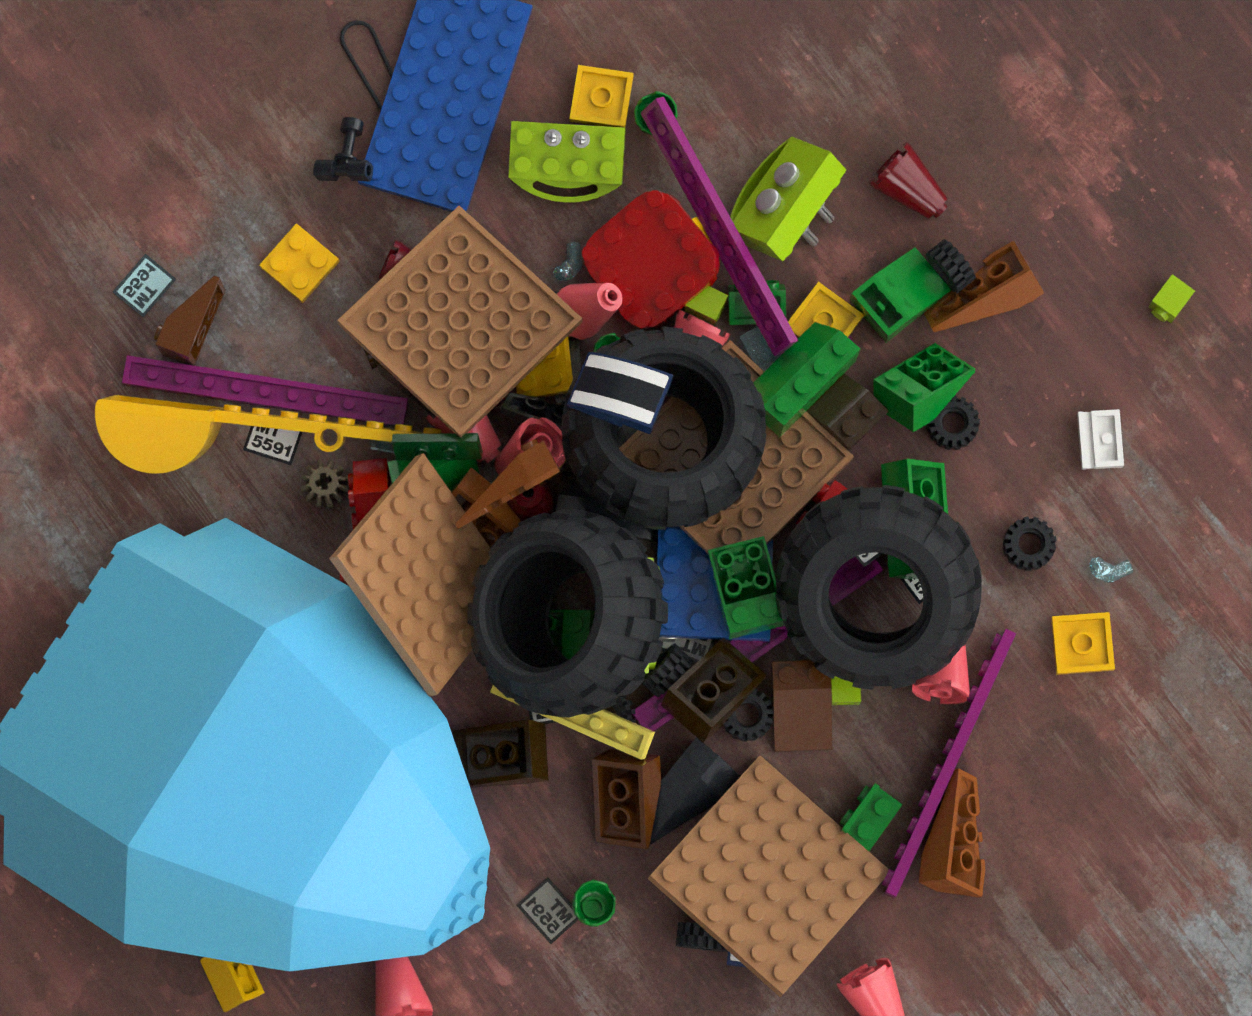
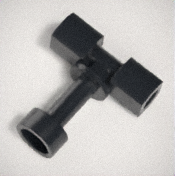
(345, 163)

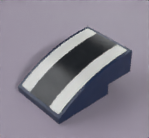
(620, 391)

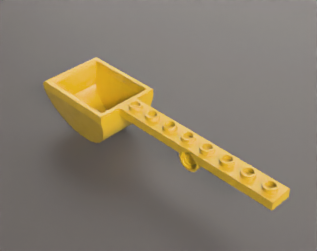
(172, 434)

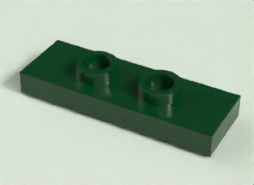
(437, 446)

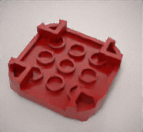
(653, 258)

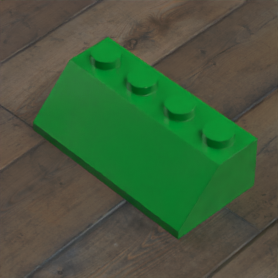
(804, 374)
(921, 479)

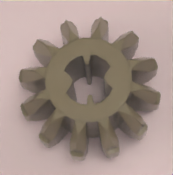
(316, 479)

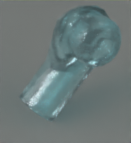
(571, 265)
(1108, 572)

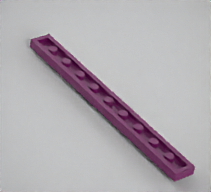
(719, 226)
(263, 391)
(844, 582)
(943, 773)

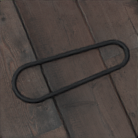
(354, 62)

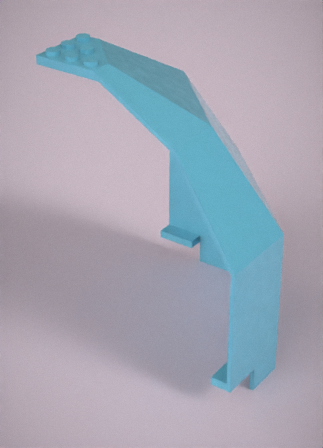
(239, 766)

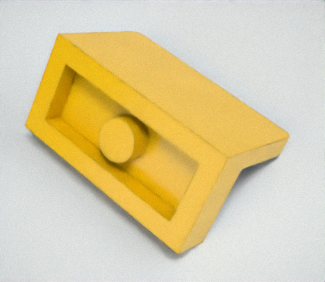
(232, 982)

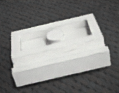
(1100, 439)

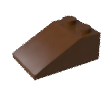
(188, 326)
(801, 707)
(625, 797)

